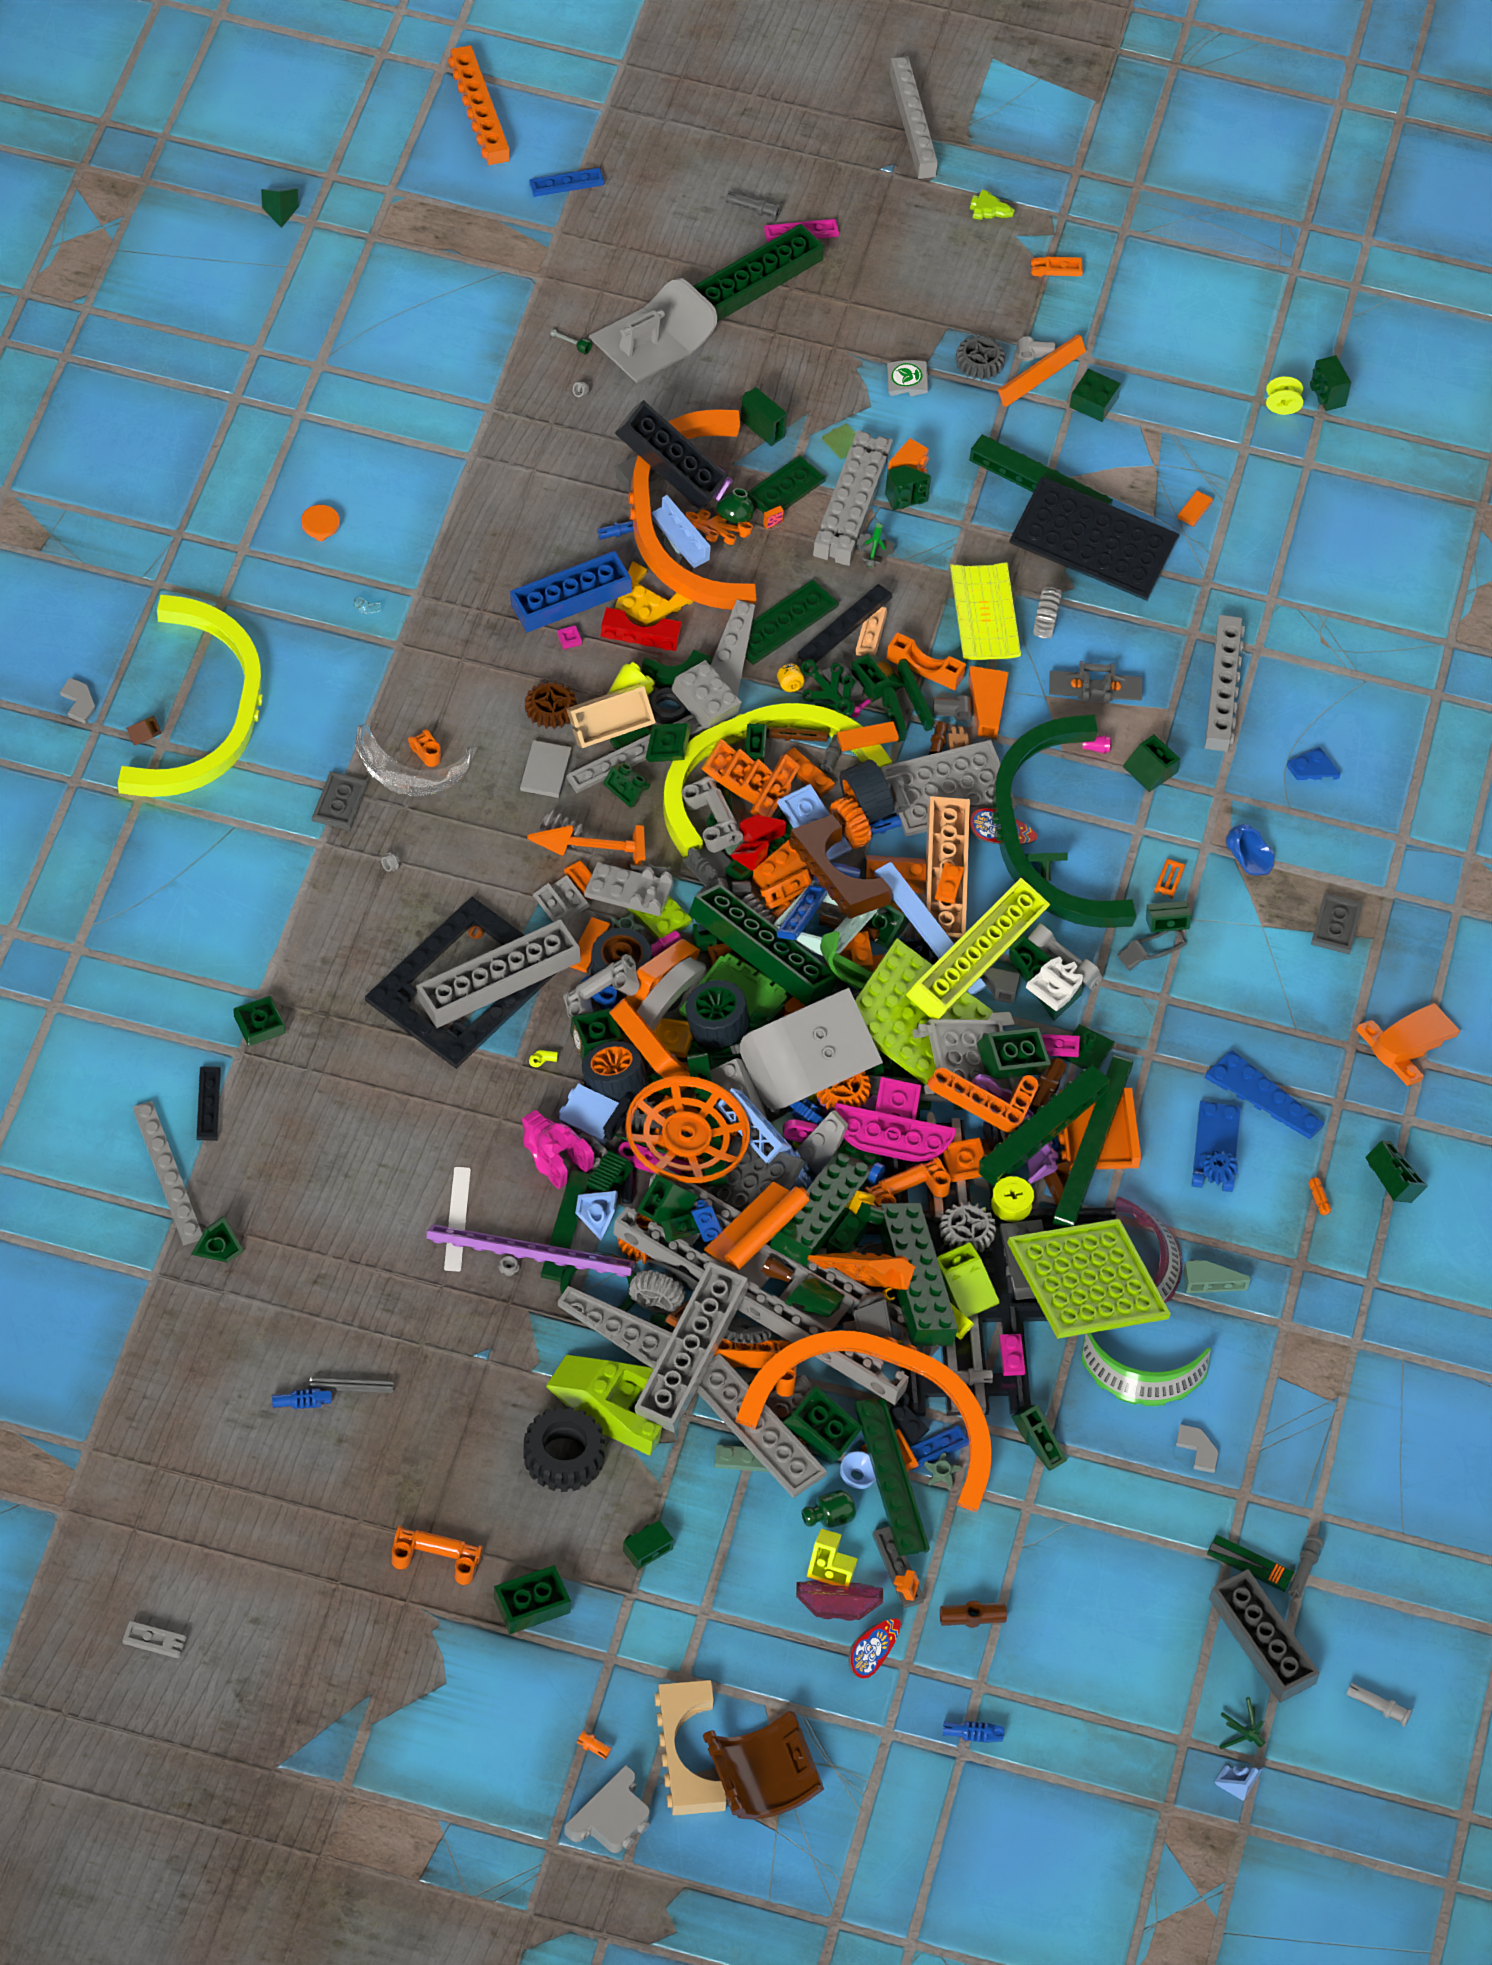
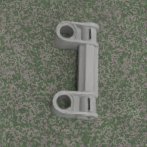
(721, 834)
(1044, 940)
(621, 974)

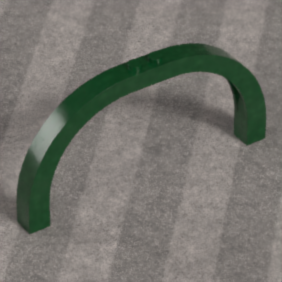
(1063, 905)

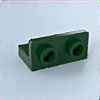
(625, 783)

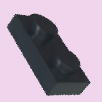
(908, 1421)

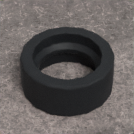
(663, 717)

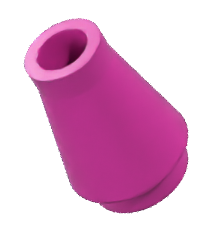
(1102, 744)

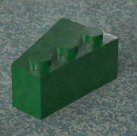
(1395, 1173)

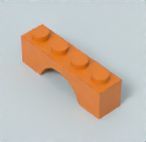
(946, 672)

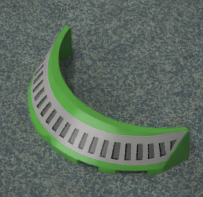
(1142, 1386)

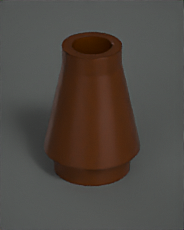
(777, 1270)

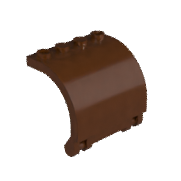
(765, 1769)

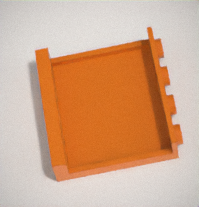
(1121, 1145)

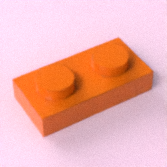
(949, 883)

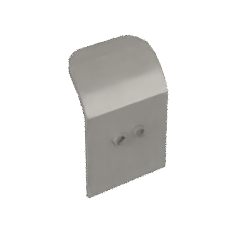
(659, 333)
(809, 1050)

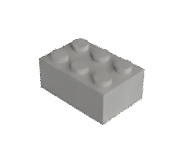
(706, 695)

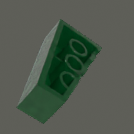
(1028, 961)

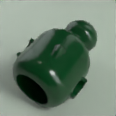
(831, 1509)

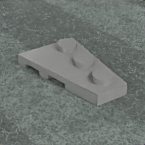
(823, 1142)

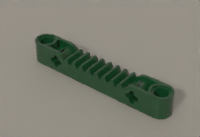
(699, 1068)

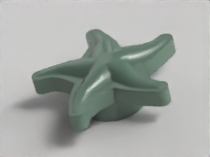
(627, 923)
(942, 1471)

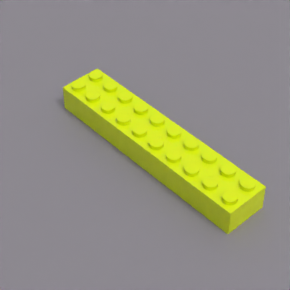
(978, 950)

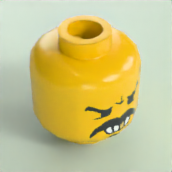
(790, 678)

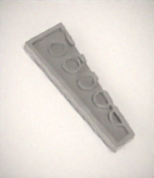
(732, 649)
(625, 1330)

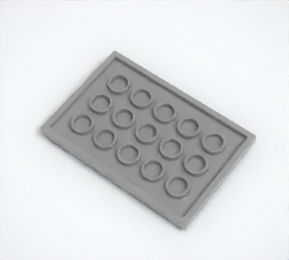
(955, 773)

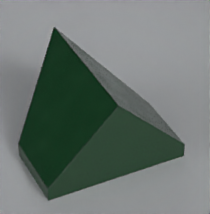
(280, 203)
(218, 1242)

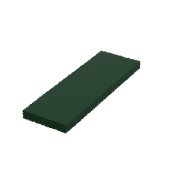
(788, 620)

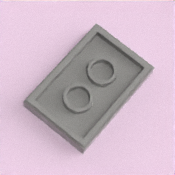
(545, 769)

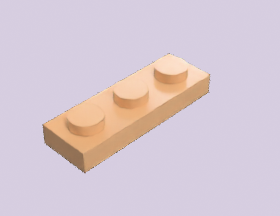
(871, 633)

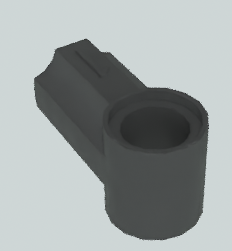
(958, 707)
(898, 793)

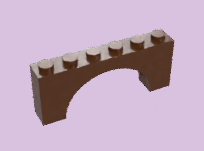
(851, 894)

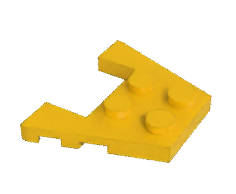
(644, 605)

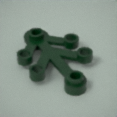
(830, 690)

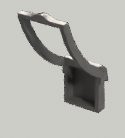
(1135, 953)

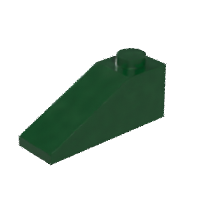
(1039, 1436)

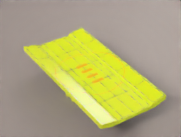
(985, 611)

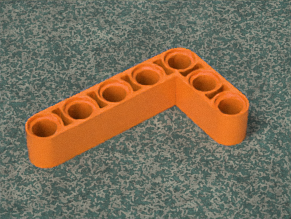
(658, 967)
(647, 1042)
(985, 1099)
(756, 1356)

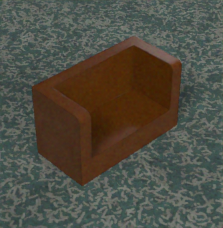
(1057, 1180)

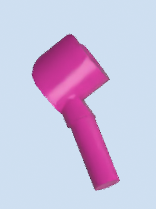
(857, 710)

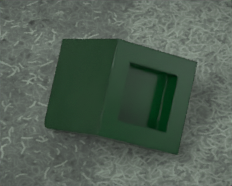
(703, 939)

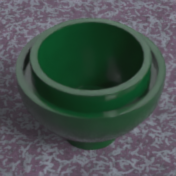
(736, 506)

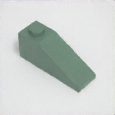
(1210, 1277)

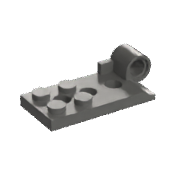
(1020, 1285)

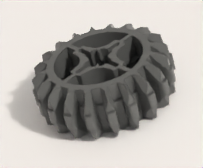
(980, 357)

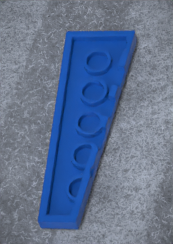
(1248, 1083)

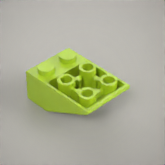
(967, 1280)

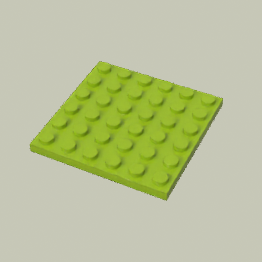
(893, 1015)
(1088, 1278)

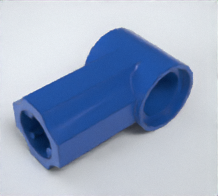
(608, 992)

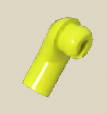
(542, 1056)

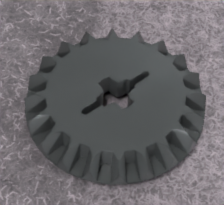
(747, 1331)

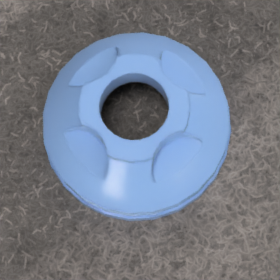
(857, 1462)

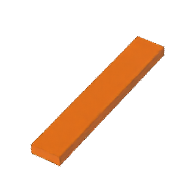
(1041, 370)

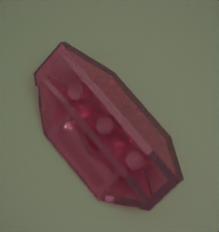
(839, 1601)

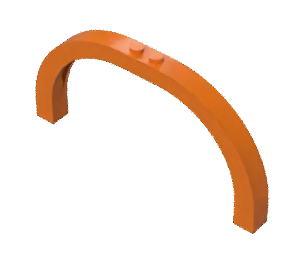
(672, 574)
(899, 1355)

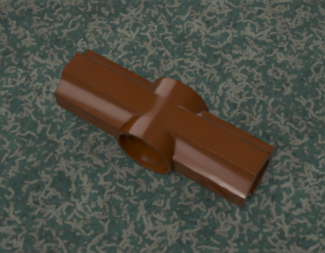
(1048, 1084)
(985, 1613)

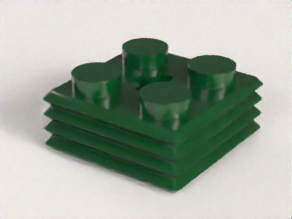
(270, 1022)

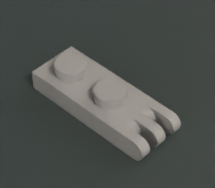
(154, 1639)

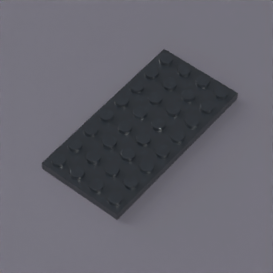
(1094, 538)

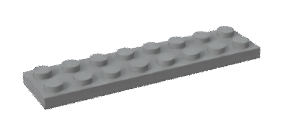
(770, 1441)

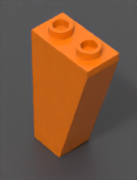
(987, 697)

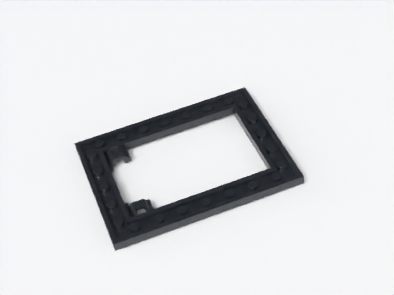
(389, 1001)

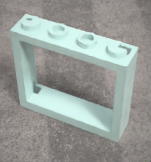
(847, 929)

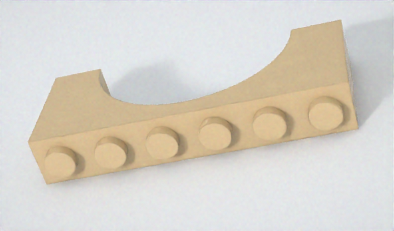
(687, 1791)

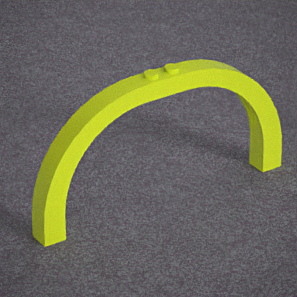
(733, 731)
(197, 774)

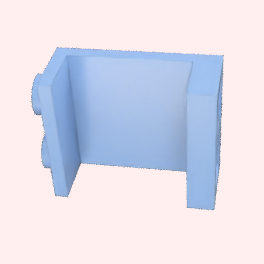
(587, 1111)

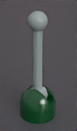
(583, 345)

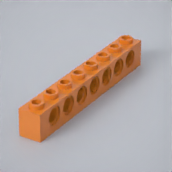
(479, 105)

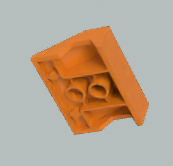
(869, 1269)

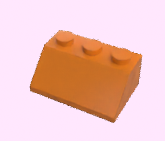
(778, 866)
(911, 869)

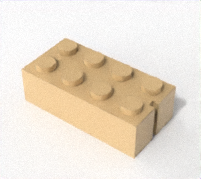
(610, 715)

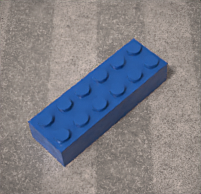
(570, 591)

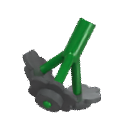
(869, 545)

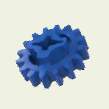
(807, 1111)

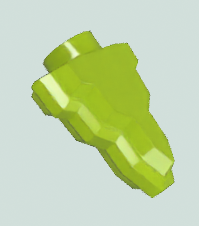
(989, 207)

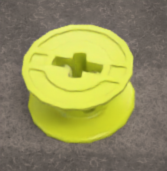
(1278, 392)
(1012, 1199)

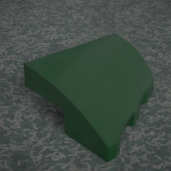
(816, 1297)

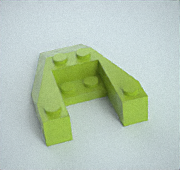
(607, 1394)

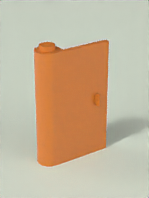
(757, 1225)

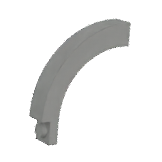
(668, 991)

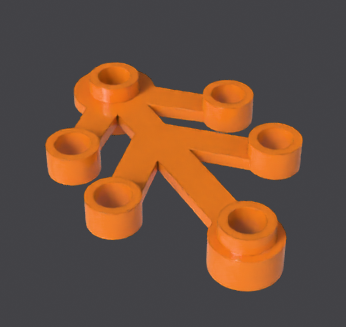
(718, 526)

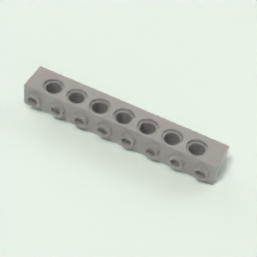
(1223, 683)

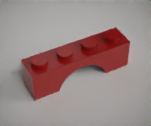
(661, 635)

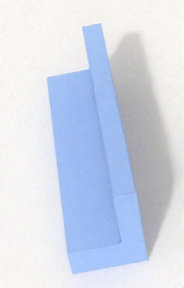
(681, 533)
(760, 1122)

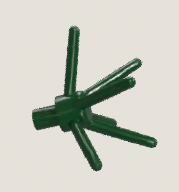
(1250, 1732)

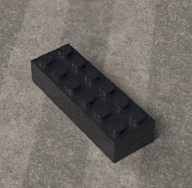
(671, 454)

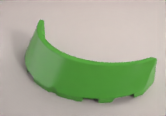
(841, 966)

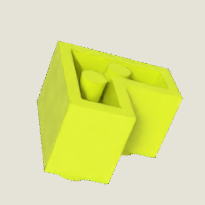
(828, 1564)

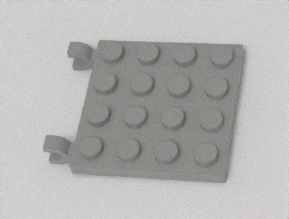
(956, 1047)

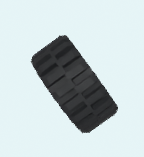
(561, 1473)

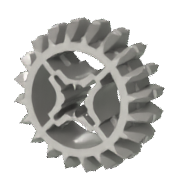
(1047, 612)
(971, 1219)
(656, 1292)

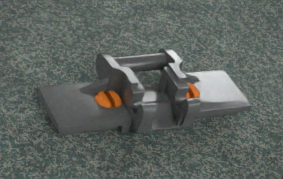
(1091, 690)

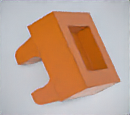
(907, 1584)

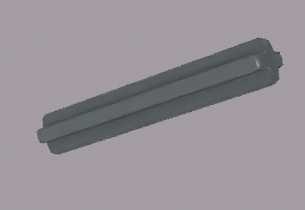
(356, 1385)

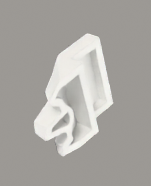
(1055, 983)

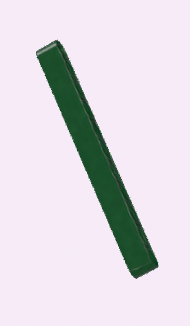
(1092, 1144)

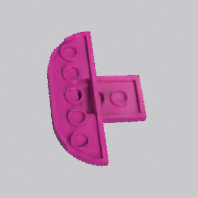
(893, 1127)

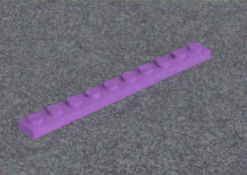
(524, 1249)

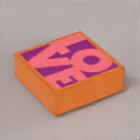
(773, 517)

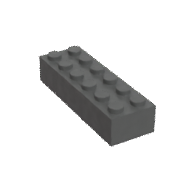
(1264, 1636)

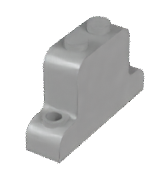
(612, 1815)

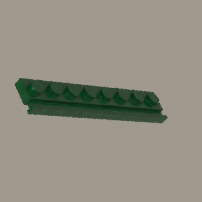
(891, 1477)

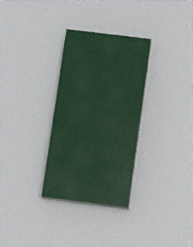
(786, 485)

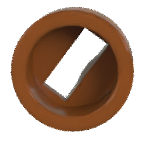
(479, 934)

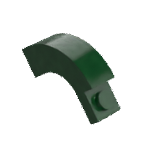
(666, 674)

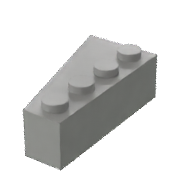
(735, 1075)

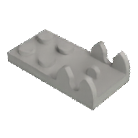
(629, 888)

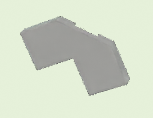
(83, 705)
(1195, 1439)

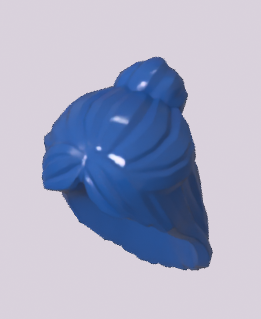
(1250, 850)

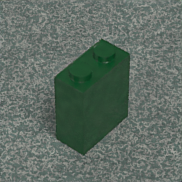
(763, 416)

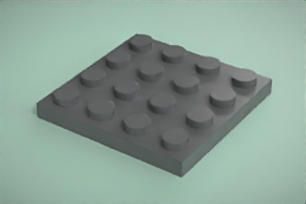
(755, 1175)

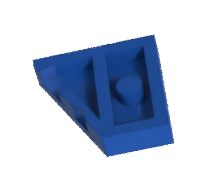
(1313, 766)

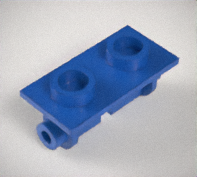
(706, 1221)

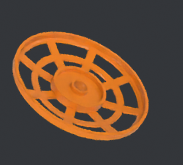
(687, 1122)

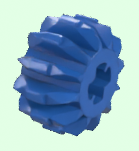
(1220, 1168)

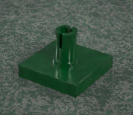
(668, 742)
(1045, 861)
(1092, 1048)

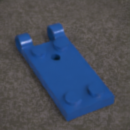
(1215, 1132)

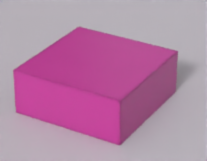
(569, 637)

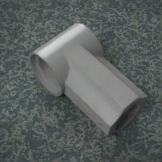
(1030, 349)

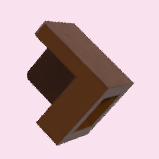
(144, 730)

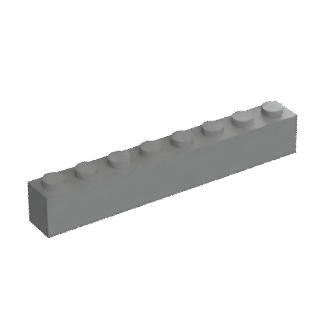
(913, 117)

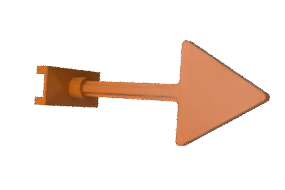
(560, 838)

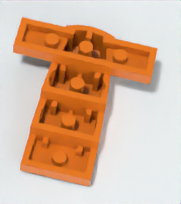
(751, 778)
(1409, 1040)

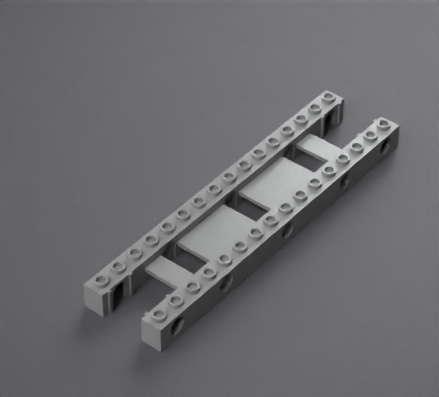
(772, 1312)

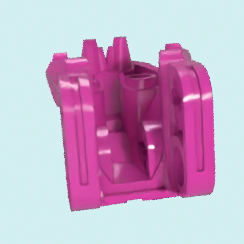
(546, 1142)

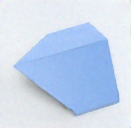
(597, 1210)
(1238, 1780)

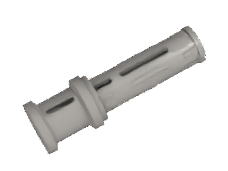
(1388, 1708)

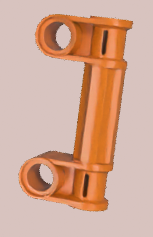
(931, 1173)
(466, 1555)

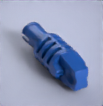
(302, 1399)
(974, 1731)

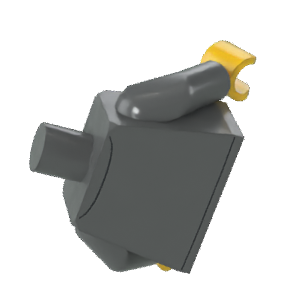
(873, 1316)

